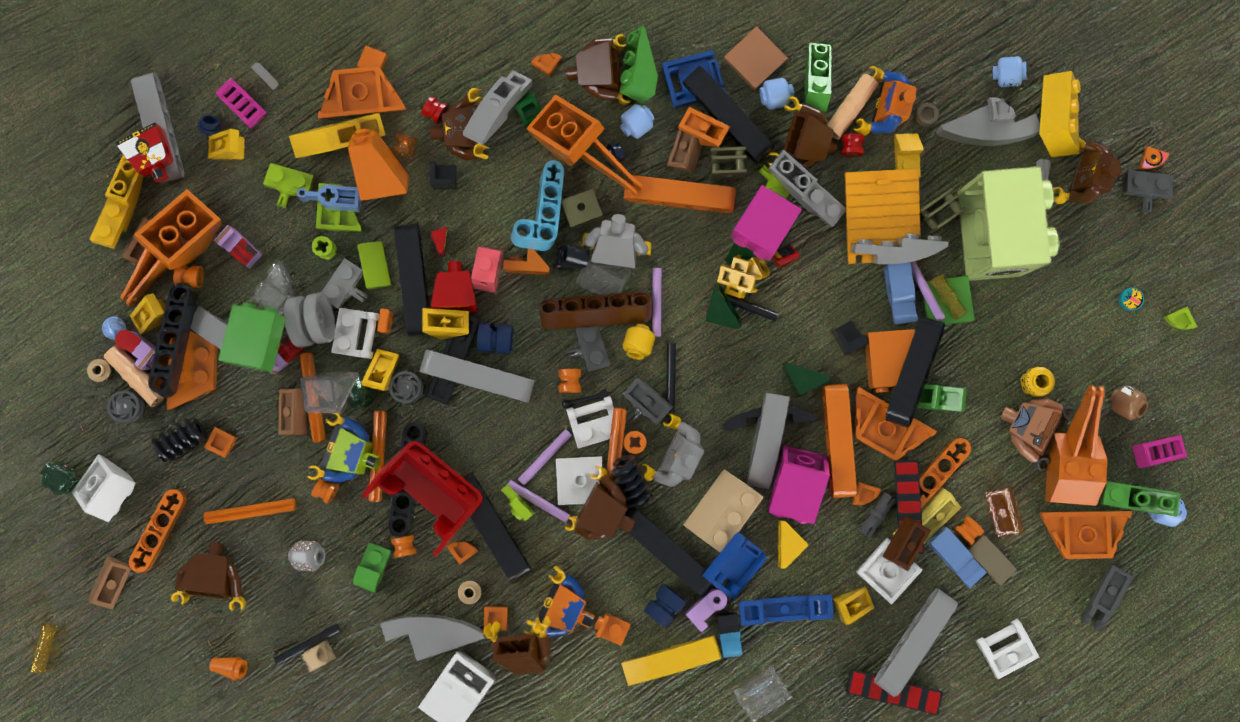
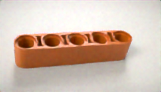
(683, 194)
(839, 440)

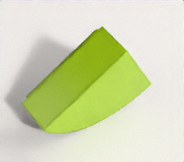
(1181, 319)

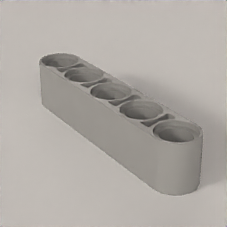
(153, 109)
(477, 376)
(915, 642)

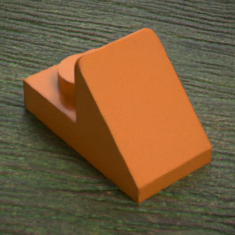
(705, 128)
(533, 265)

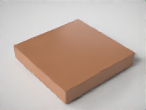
(755, 58)

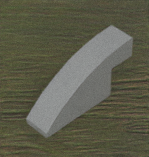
(978, 129)
(209, 326)
(767, 440)
(431, 633)

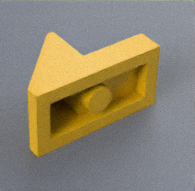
(226, 145)
(907, 151)
(148, 313)
(381, 370)

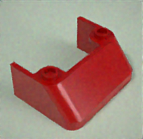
(432, 485)

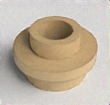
(105, 370)
(476, 589)

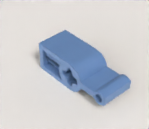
(344, 198)
(901, 292)
(956, 556)

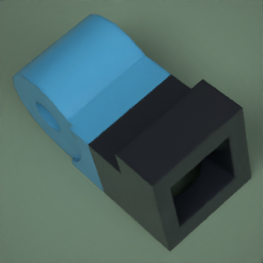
(729, 634)

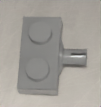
(344, 284)

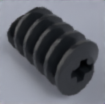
(180, 440)
(631, 480)

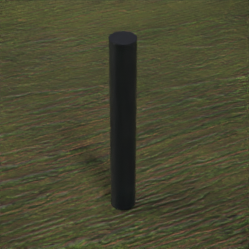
(753, 308)
(671, 374)
(306, 645)

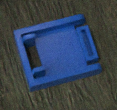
(685, 67)
(738, 562)

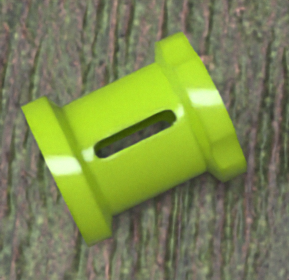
(331, 248)

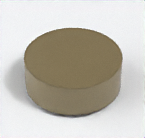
(926, 114)

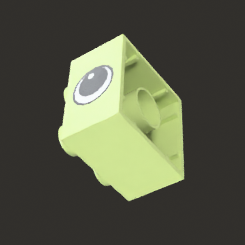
(1006, 223)

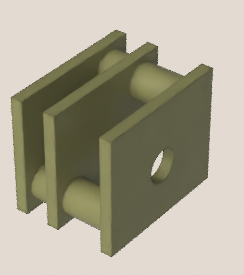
(724, 156)
(950, 200)
(582, 210)

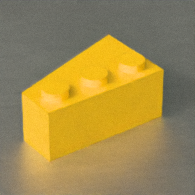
(1060, 114)

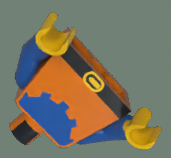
(893, 103)
(563, 606)

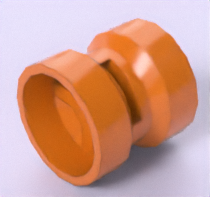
(189, 276)
(569, 380)

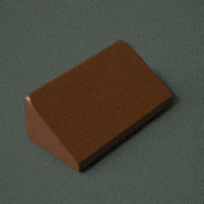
(906, 543)

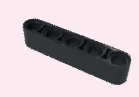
(725, 110)
(411, 276)
(177, 350)
(915, 372)
(396, 510)
(498, 537)
(668, 552)

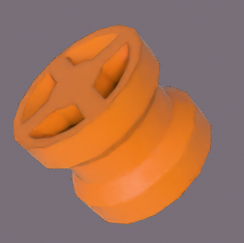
(632, 440)
(325, 490)
(969, 530)
(403, 546)

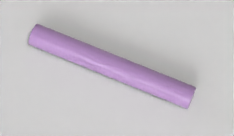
(926, 291)
(656, 301)
(544, 457)
(538, 501)

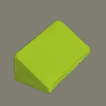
(374, 265)

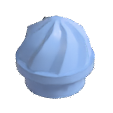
(113, 326)

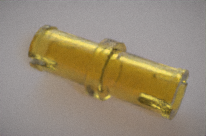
(948, 296)
(43, 648)

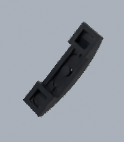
(739, 421)

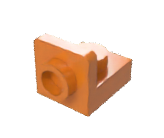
(611, 628)

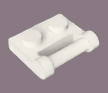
(348, 333)
(594, 430)
(1010, 656)

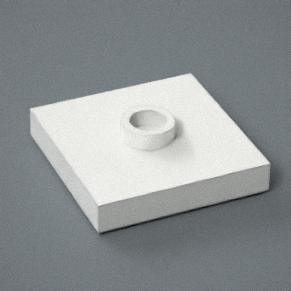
(574, 478)
(885, 576)

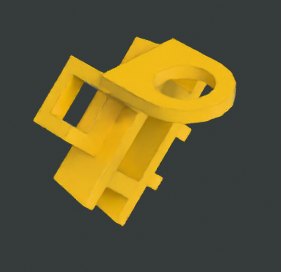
(751, 273)

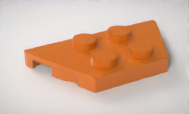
(359, 93)
(197, 372)
(882, 435)
(1086, 532)

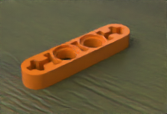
(939, 476)
(160, 532)

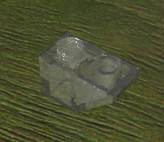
(275, 288)

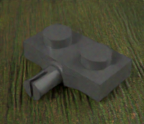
(1148, 187)
(590, 348)
(646, 402)

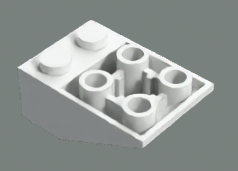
(457, 689)

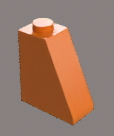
(886, 357)

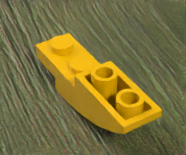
(333, 135)
(120, 205)

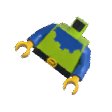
(347, 452)

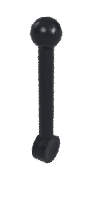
(566, 403)

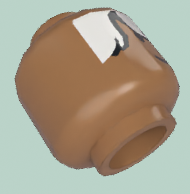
(1129, 403)

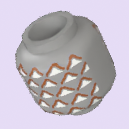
(306, 556)

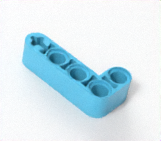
(544, 205)

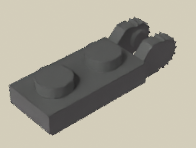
(1107, 596)

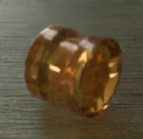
(404, 145)

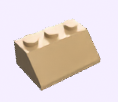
(723, 510)

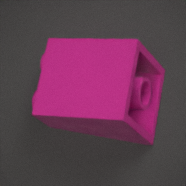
(765, 223)
(799, 484)

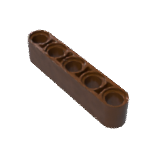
(595, 310)

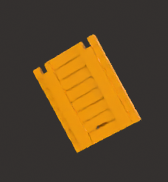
(881, 207)

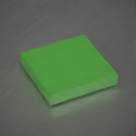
(962, 287)

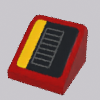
(440, 240)
(785, 256)

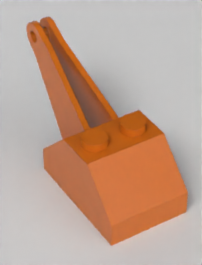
(570, 132)
(171, 241)
(1078, 457)

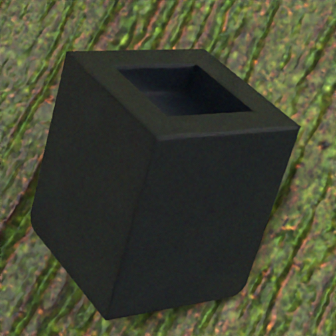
(443, 176)
(849, 338)

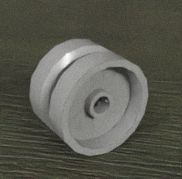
(309, 319)

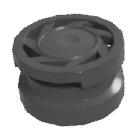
(406, 387)
(126, 407)

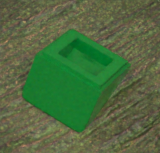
(528, 108)

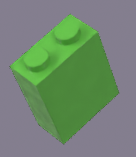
(252, 337)

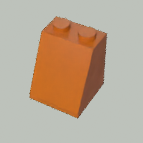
(376, 167)

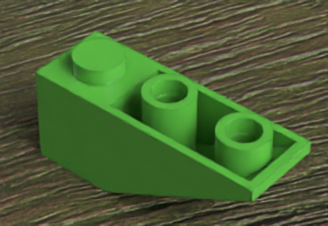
(639, 69)
(818, 76)
(1140, 499)

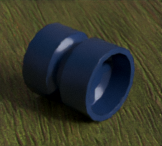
(495, 338)
(665, 605)

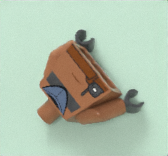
(1034, 427)

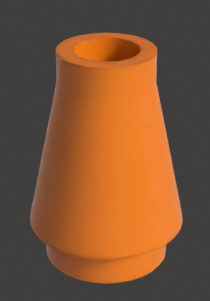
(230, 667)

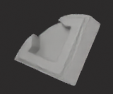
(265, 75)
(999, 110)

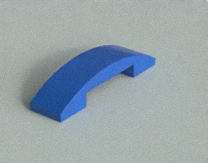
(786, 609)

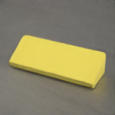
(938, 511)

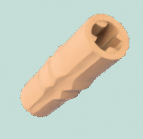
(852, 105)
(135, 377)

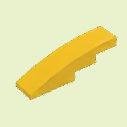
(671, 660)

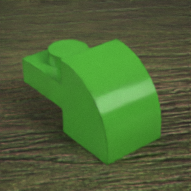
(943, 398)
(372, 567)

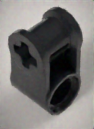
(571, 257)

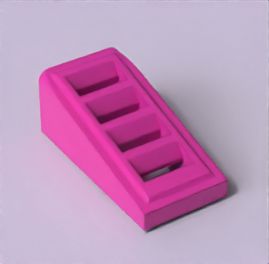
(230, 92)
(1145, 454)

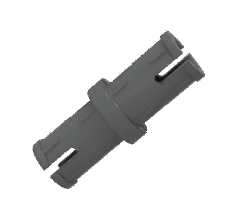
(877, 515)

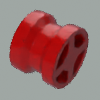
(434, 109)
(852, 145)

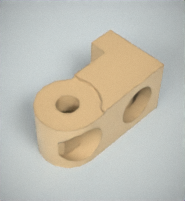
(318, 656)

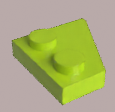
(334, 219)

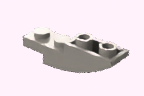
(495, 106)
(805, 189)
(907, 249)

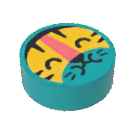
(1131, 299)

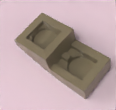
(991, 559)

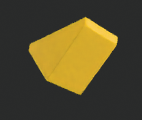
(445, 323)
(789, 544)
(853, 605)

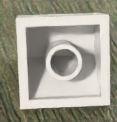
(103, 489)

